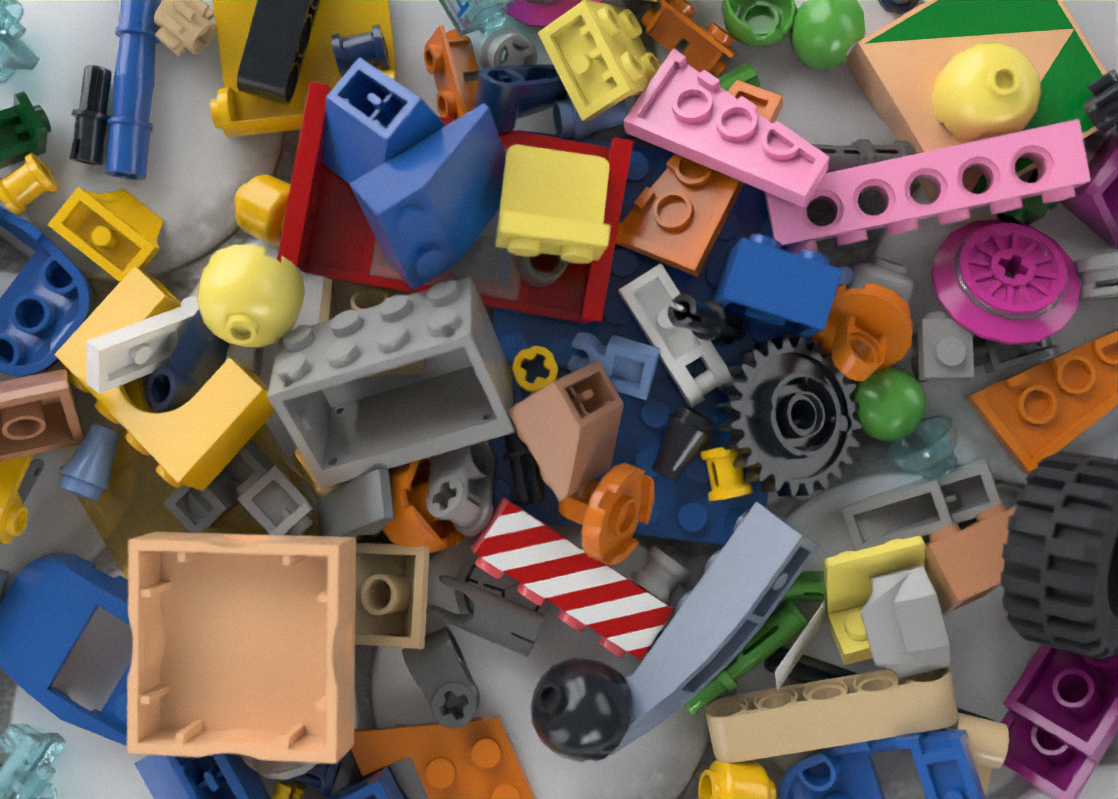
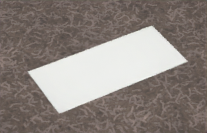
(800, 646)

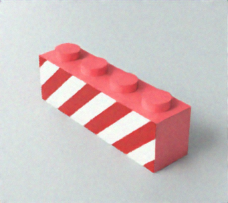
(563, 574)

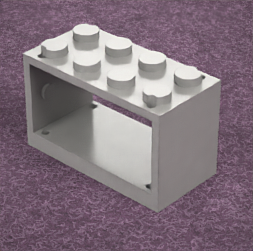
(404, 421)

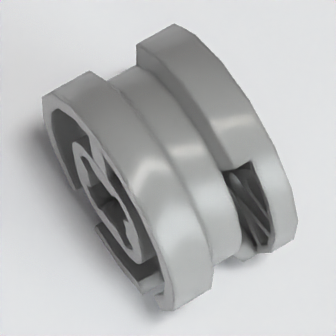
(1095, 272)

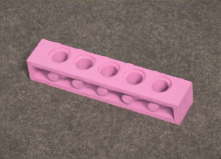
(1054, 149)

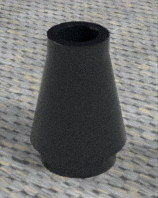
(682, 440)

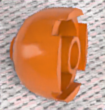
(412, 521)

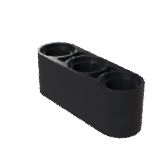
(276, 48)

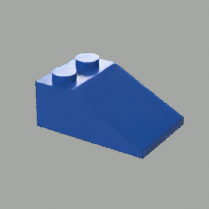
(435, 196)

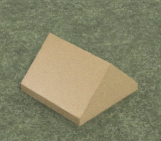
(391, 595)

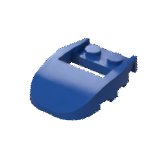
(41, 304)
(43, 623)
(849, 771)

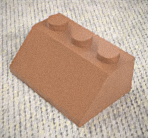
(38, 415)

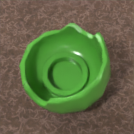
(758, 21)
(826, 31)
(889, 404)

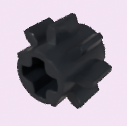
(1103, 105)

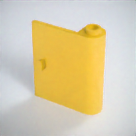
(251, 115)

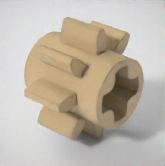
(185, 25)

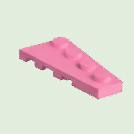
(711, 127)

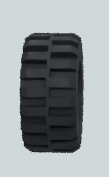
(1065, 556)

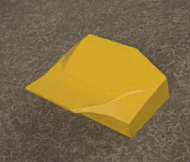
(110, 229)

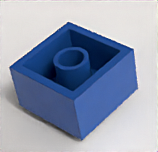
(777, 286)

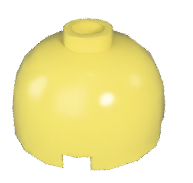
(986, 92)
(249, 296)

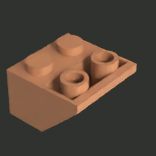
(571, 428)
(968, 561)

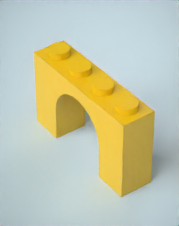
(191, 440)

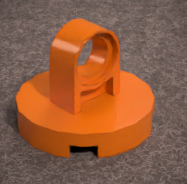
(866, 330)
(611, 512)

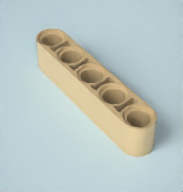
(829, 713)

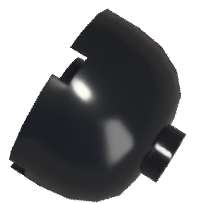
(581, 709)

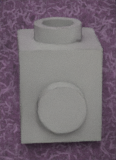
(943, 348)
(278, 504)

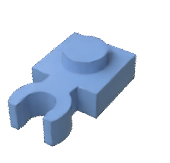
(625, 361)

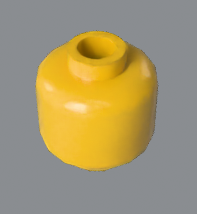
(262, 207)
(736, 781)

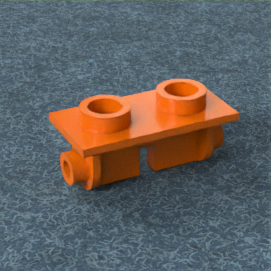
(676, 22)
(449, 60)

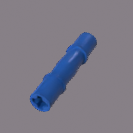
(132, 90)

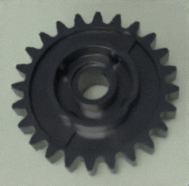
(789, 416)

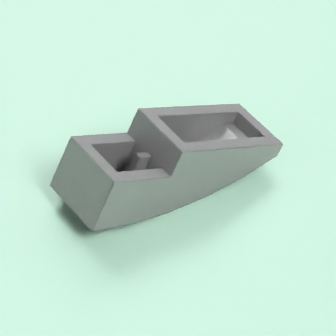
(922, 506)

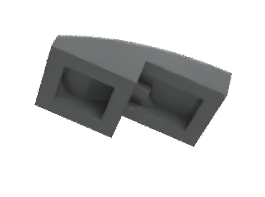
(357, 506)
(205, 508)

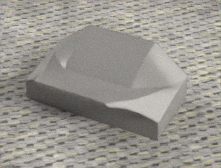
(906, 623)

